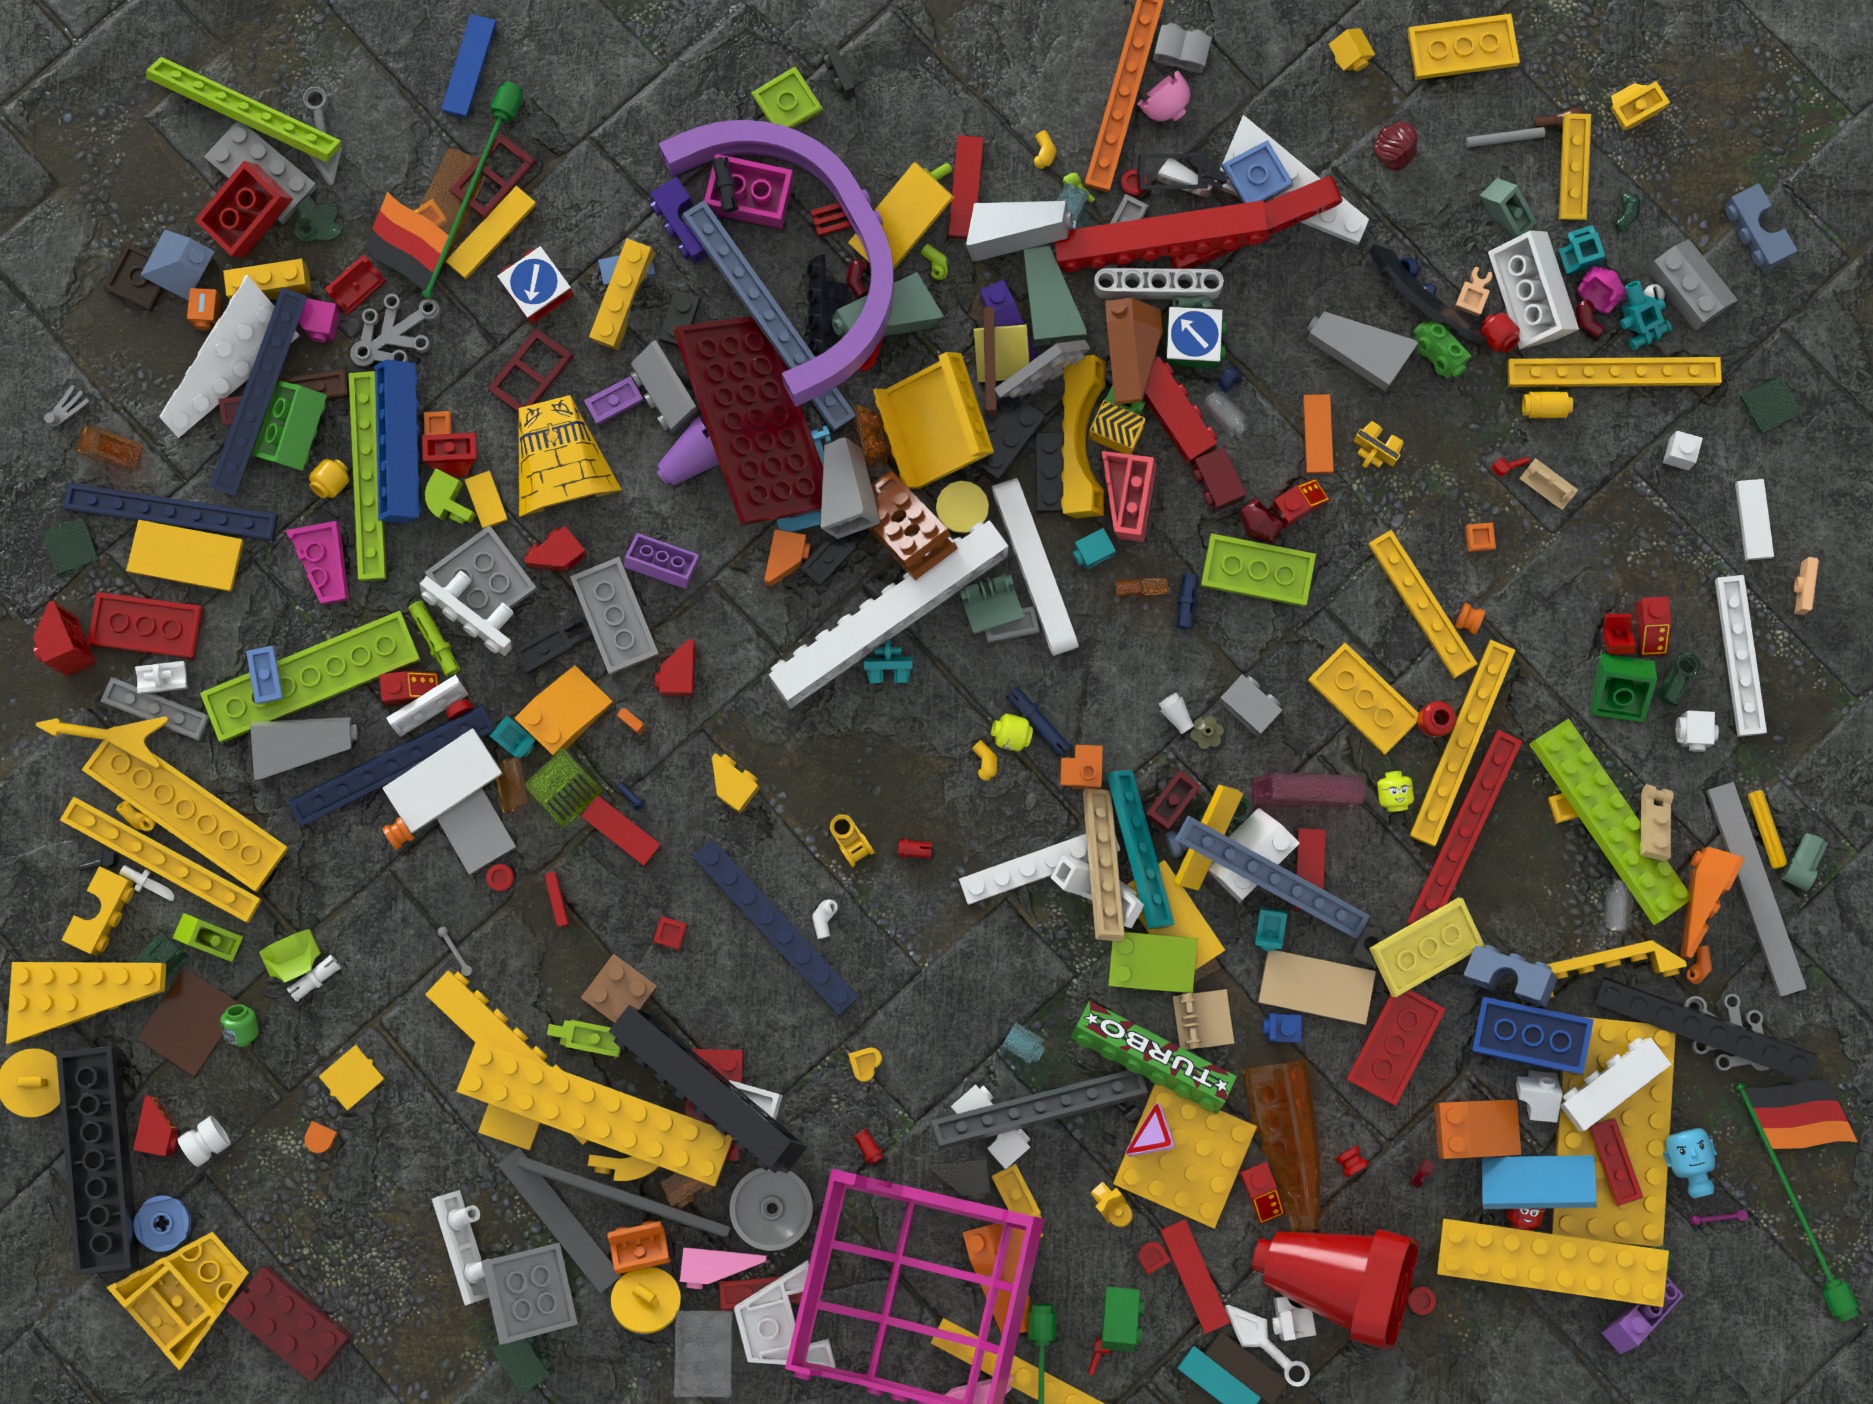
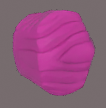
(1602, 289)

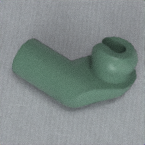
(1200, 302)

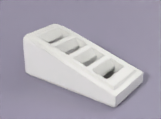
(1177, 174)

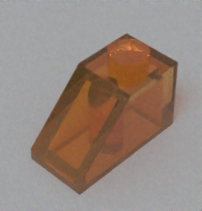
(108, 447)

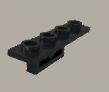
(823, 300)

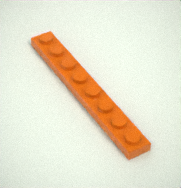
(1123, 95)

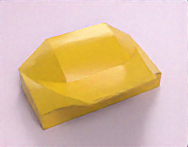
(1638, 104)

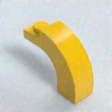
(625, 1168)

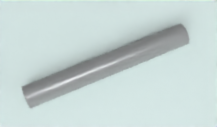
(1504, 137)

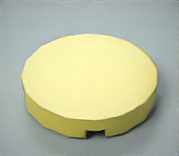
(962, 506)

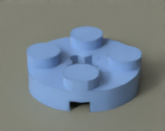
(176, 1231)

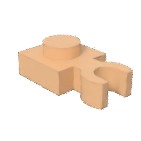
(1473, 296)

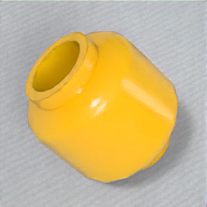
(328, 478)

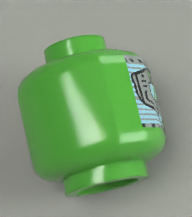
(239, 1025)

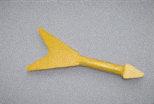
(127, 737)

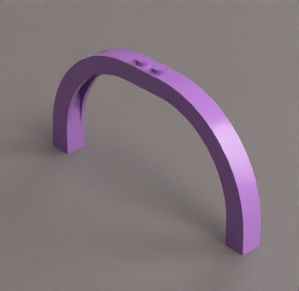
(781, 142)

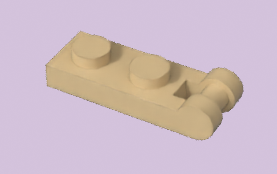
(1656, 823)

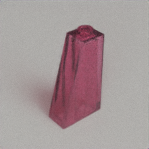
(1307, 790)

